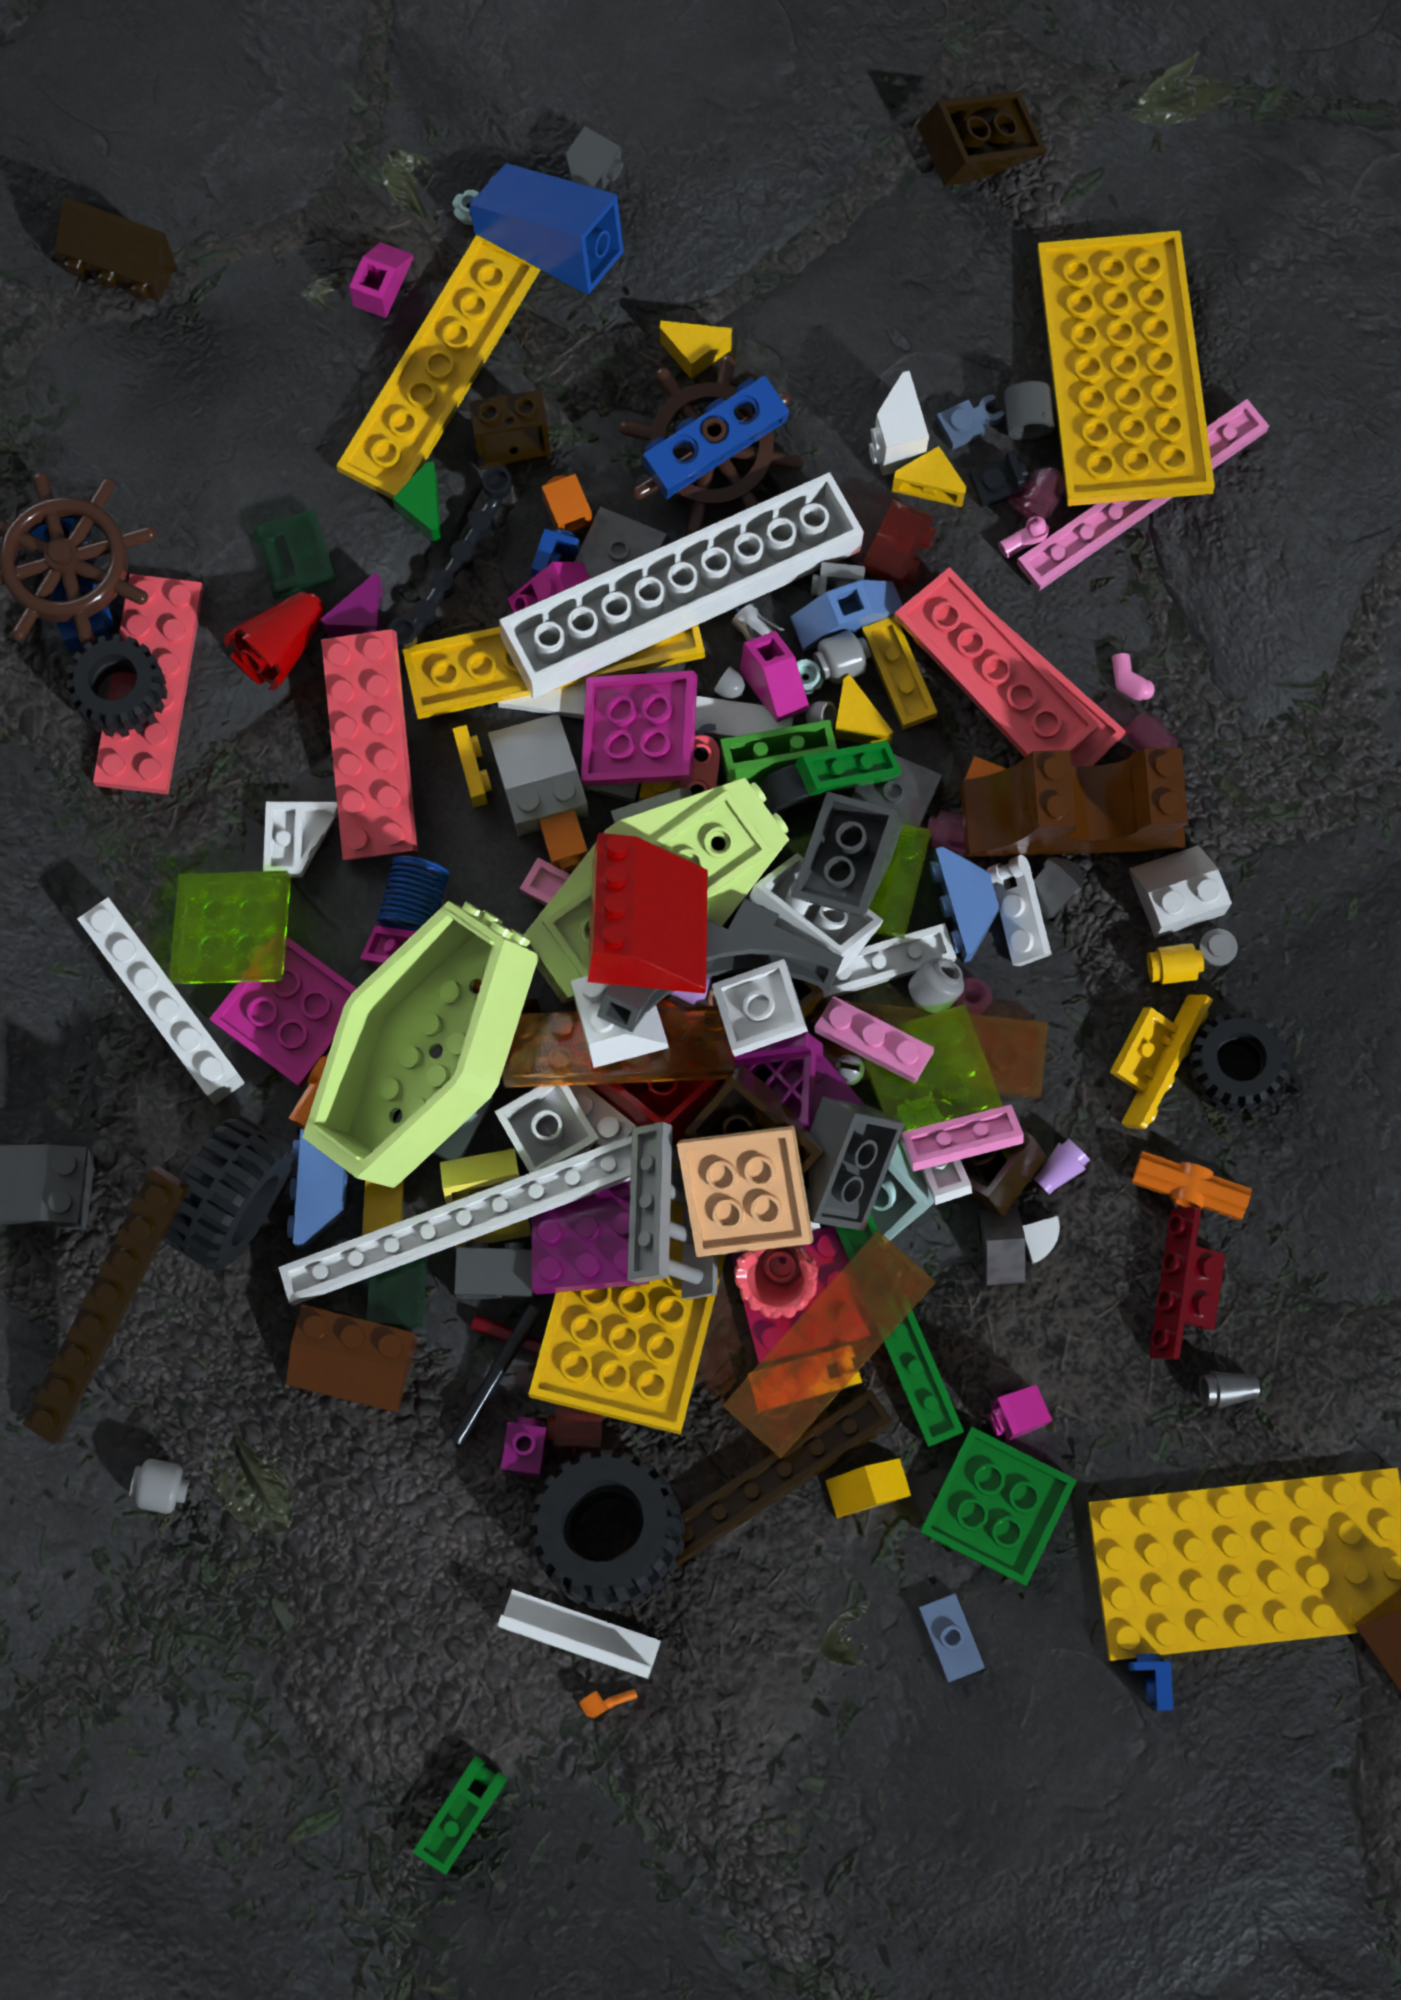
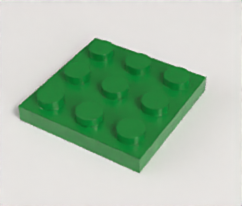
(998, 1506)

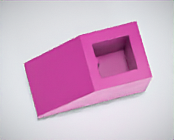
(379, 278)
(548, 582)
(774, 676)
(1019, 1413)

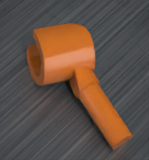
(594, 1705)

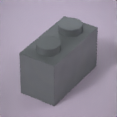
(493, 1272)

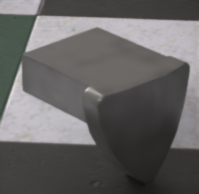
(1057, 884)

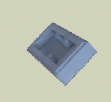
(951, 1638)

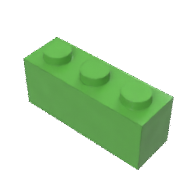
(764, 752)

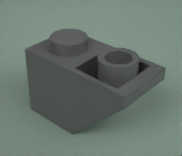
(593, 160)

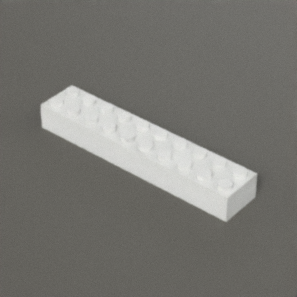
(680, 585)

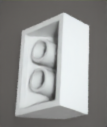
(821, 925)

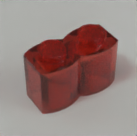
(899, 543)

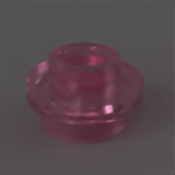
(984, 992)

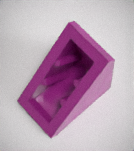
(358, 611)

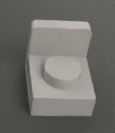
(835, 576)

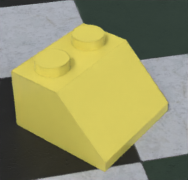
(477, 1173)

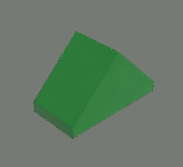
(420, 503)

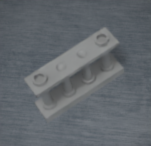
(650, 1218)

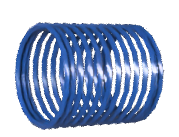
(411, 914)

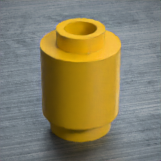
(1175, 964)

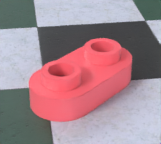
(705, 772)

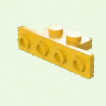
(1154, 1055)

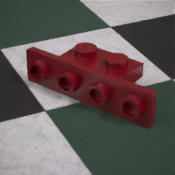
(1187, 1285)

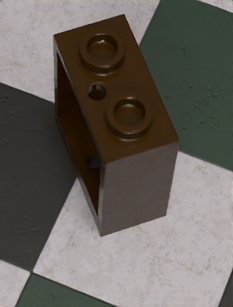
(497, 438)

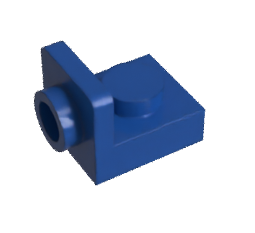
(551, 546)
(1158, 1687)

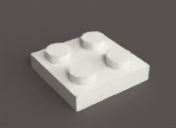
(759, 1007)

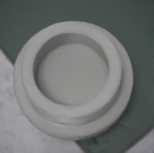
(1218, 947)

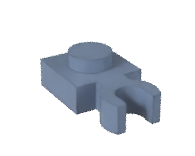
(964, 423)

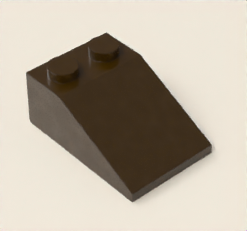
(979, 136)
(750, 1105)
(1003, 1173)

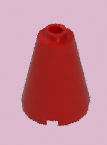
(276, 638)

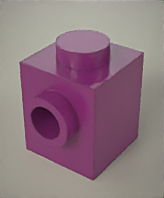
(524, 1447)

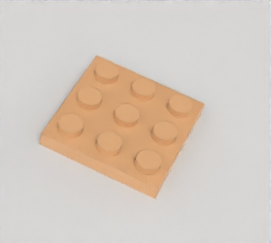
(745, 1191)

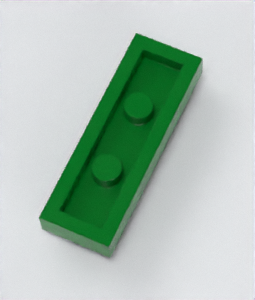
(848, 767)

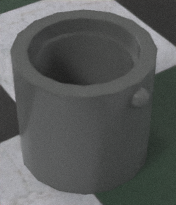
(1029, 410)

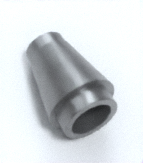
(1226, 1389)

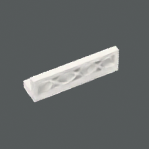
(579, 1634)

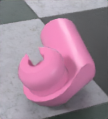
(1034, 532)
(1129, 682)

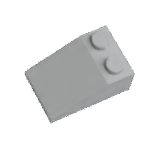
(537, 772)

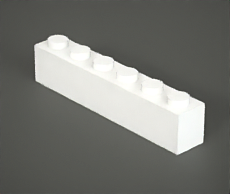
(161, 1001)

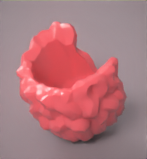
(775, 1285)

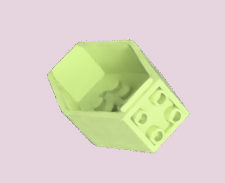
(685, 829)
(388, 1040)

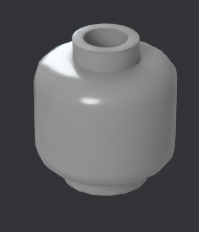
(842, 656)
(936, 985)
(158, 1486)

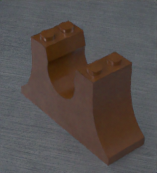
(1077, 809)

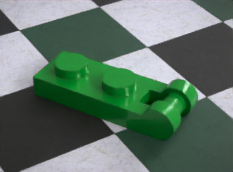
(459, 1817)

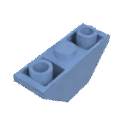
(845, 609)
(967, 900)
(318, 1194)

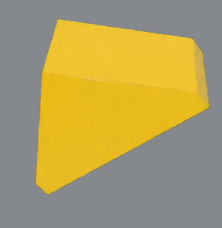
(695, 345)
(931, 479)
(858, 718)
(868, 1487)

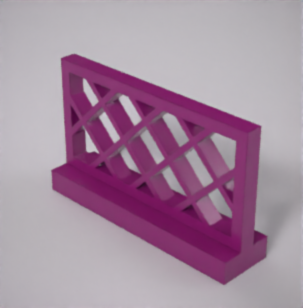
(786, 1053)

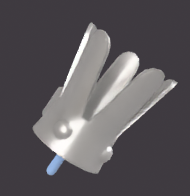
(749, 619)

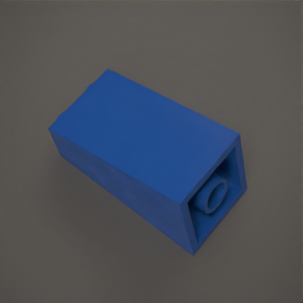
(551, 224)

